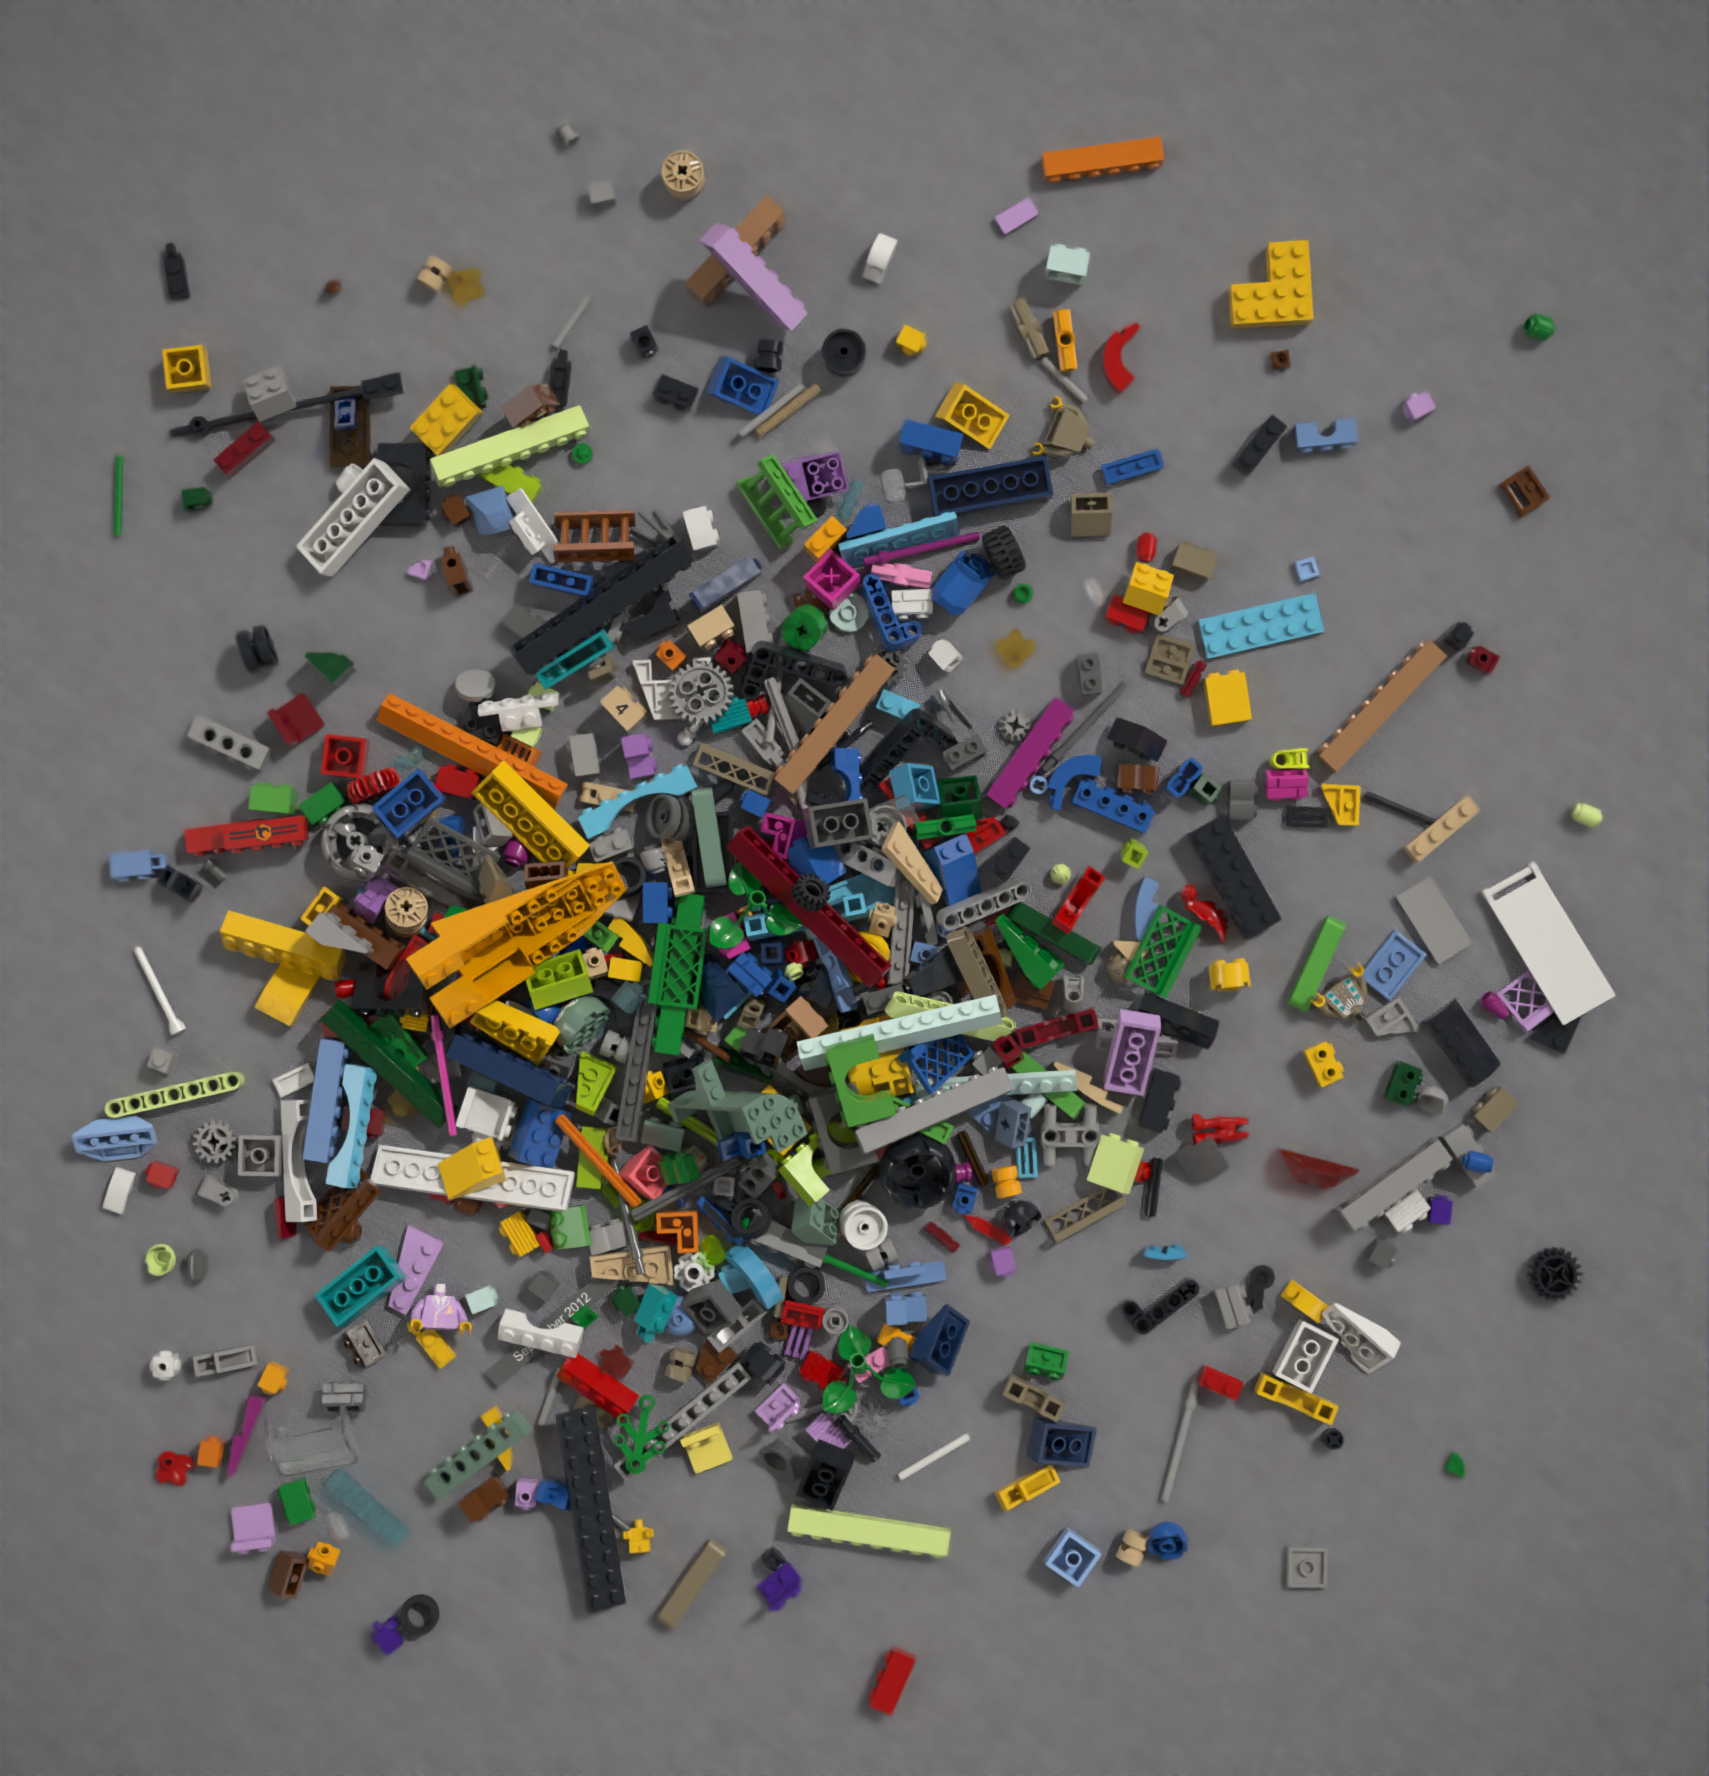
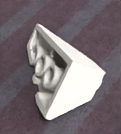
(1368, 1342)

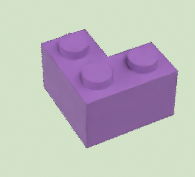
(638, 754)

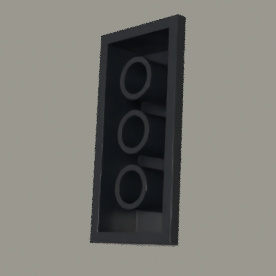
(1462, 1043)

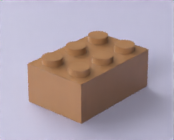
(799, 1023)

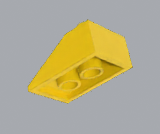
(972, 415)
(287, 994)
(472, 1169)

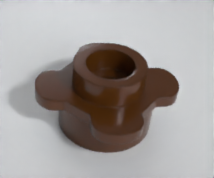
(332, 286)
(1284, 355)
(778, 1334)

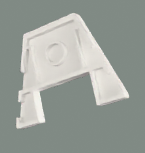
(657, 691)

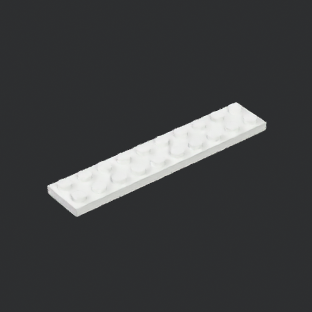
(524, 1185)

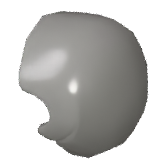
(1432, 1100)

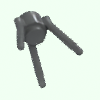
(662, 534)
(943, 700)

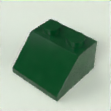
(332, 665)
(960, 797)

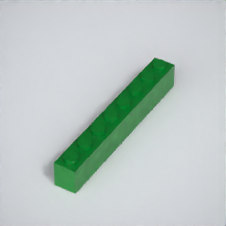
(672, 1019)

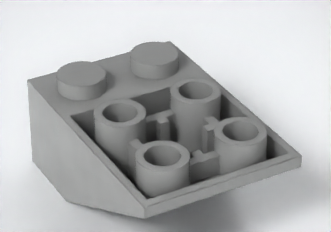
(330, 932)

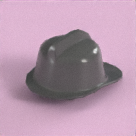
(777, 1461)

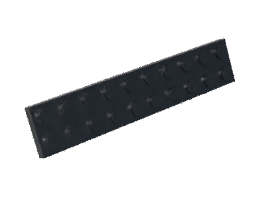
(590, 1509)

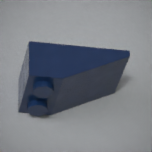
(940, 1341)
(1061, 1442)

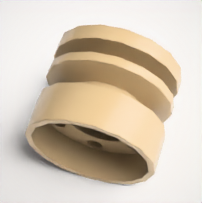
(677, 184)
(406, 923)

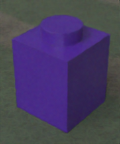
(1440, 1210)

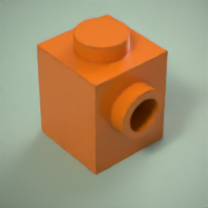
(670, 655)

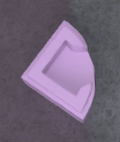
(420, 569)

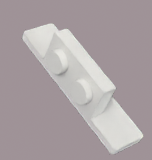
(531, 526)
(519, 712)

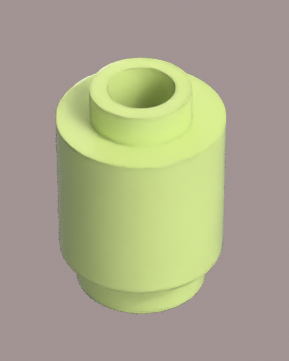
(1586, 815)

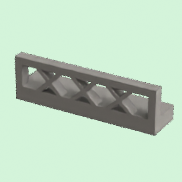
(1165, 1046)

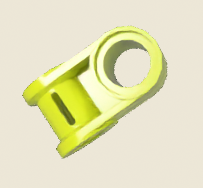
(1292, 759)

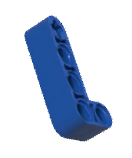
(886, 612)

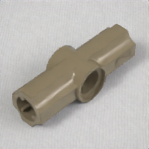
(1028, 329)

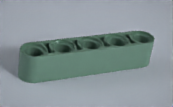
(709, 837)

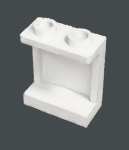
(486, 1113)

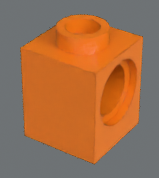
(211, 1451)

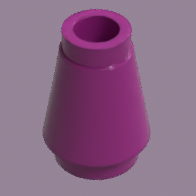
(1493, 1004)

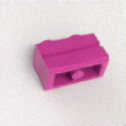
(1286, 784)

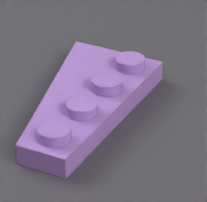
(416, 1261)

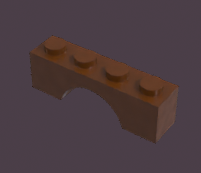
(991, 955)

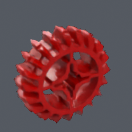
(373, 785)

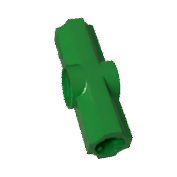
(956, 825)

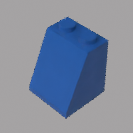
(820, 861)

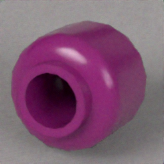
(515, 853)

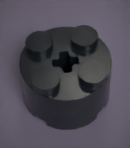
(763, 1363)

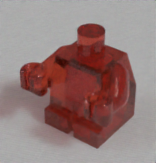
(616, 1362)

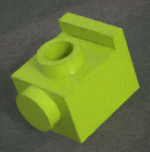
(1131, 851)

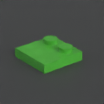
(569, 1228)

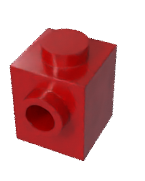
(161, 1174)

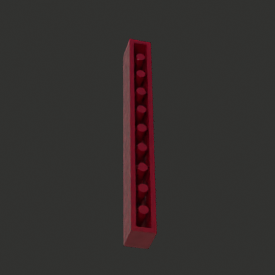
(825, 924)

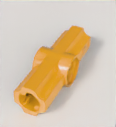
(1063, 328)

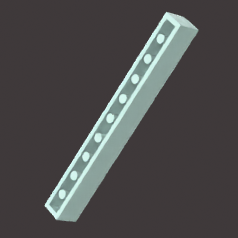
(909, 1029)

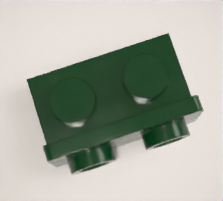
(469, 382)

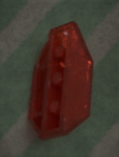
(1315, 1170)

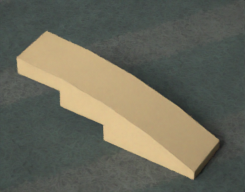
(1091, 1091)

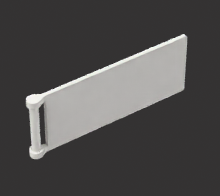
(1549, 945)

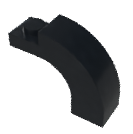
(607, 990)

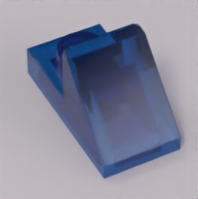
(345, 415)

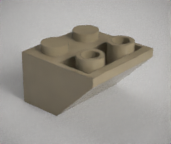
(1090, 514)

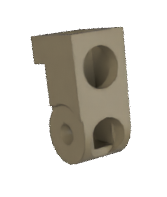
(751, 1012)

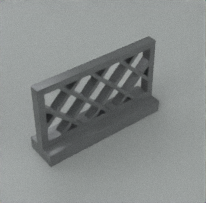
(441, 868)

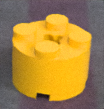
(1229, 975)

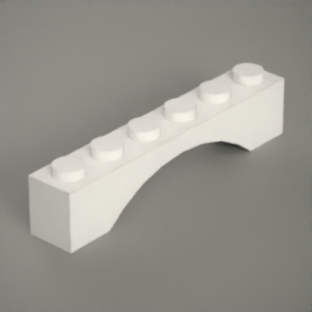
(299, 1199)

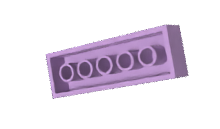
(753, 276)

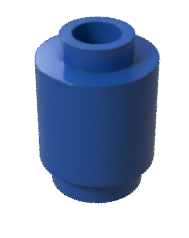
(1477, 1162)

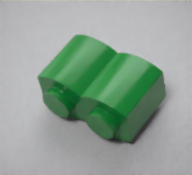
(678, 1168)

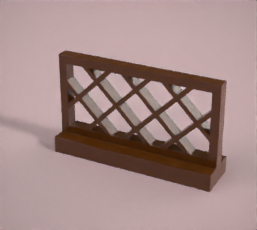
(346, 1213)

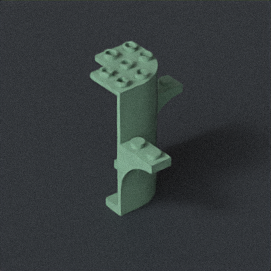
(729, 1111)

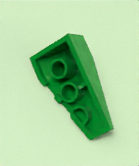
(1037, 963)

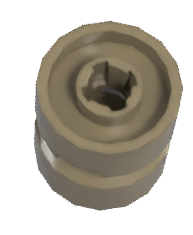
(678, 1371)

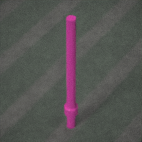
(437, 1036)

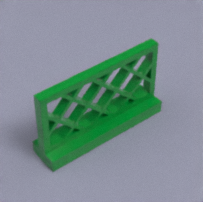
(1176, 956)
(660, 961)

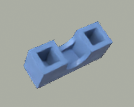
(1307, 438)

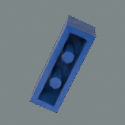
(561, 580)

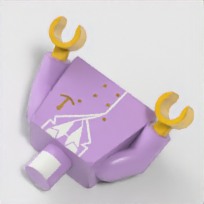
(439, 1313)

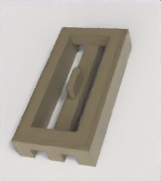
(779, 1306)

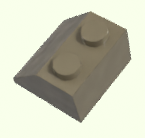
(493, 881)

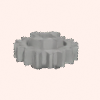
(214, 1133)

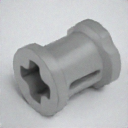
(567, 133)

